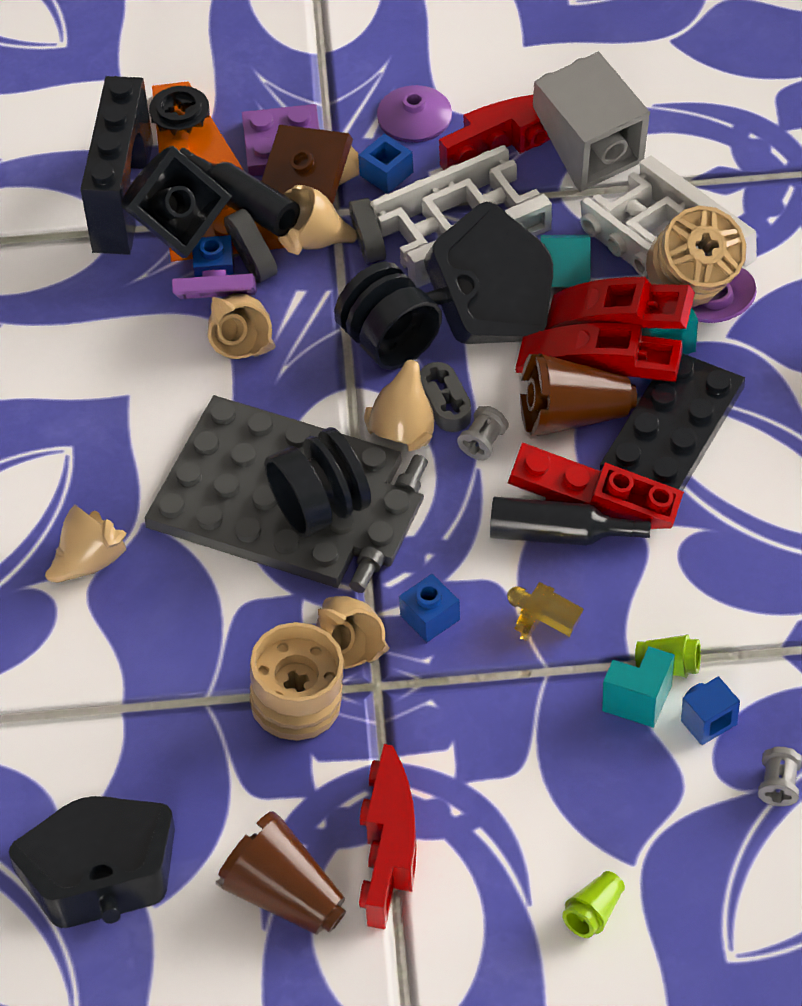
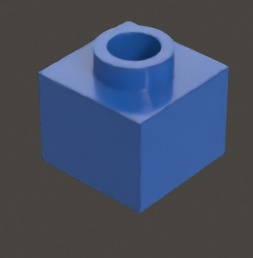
(386, 163)
(213, 254)
(429, 607)
(709, 710)

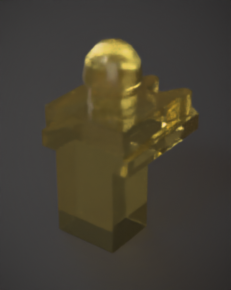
(545, 607)

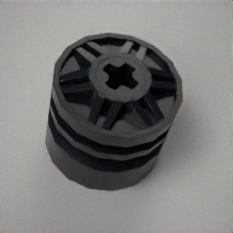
(388, 315)
(317, 482)

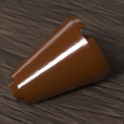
(571, 395)
(282, 877)

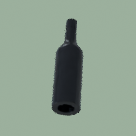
(264, 204)
(558, 522)

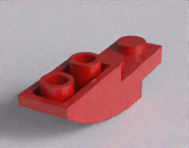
(492, 126)
(622, 301)
(607, 347)
(611, 490)
(392, 837)

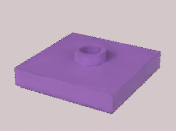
(214, 284)

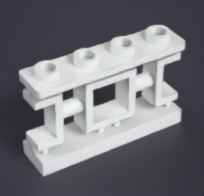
(449, 189)
(634, 239)

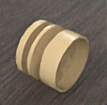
(678, 262)
(296, 681)

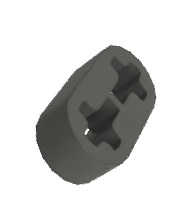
(367, 230)
(250, 245)
(452, 393)

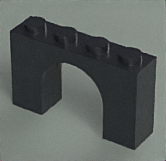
(118, 144)

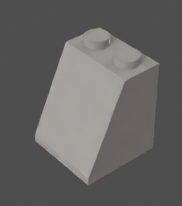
(592, 119)

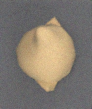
(317, 223)
(239, 327)
(402, 410)
(85, 546)
(354, 628)

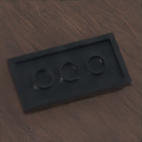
(676, 423)

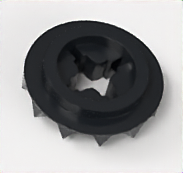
(187, 99)

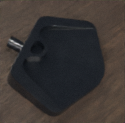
(490, 277)
(96, 859)

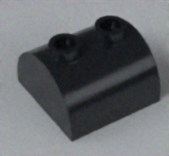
(175, 200)

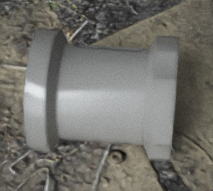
(483, 433)
(789, 792)

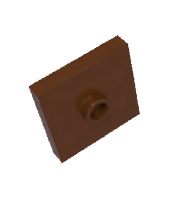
(307, 159)

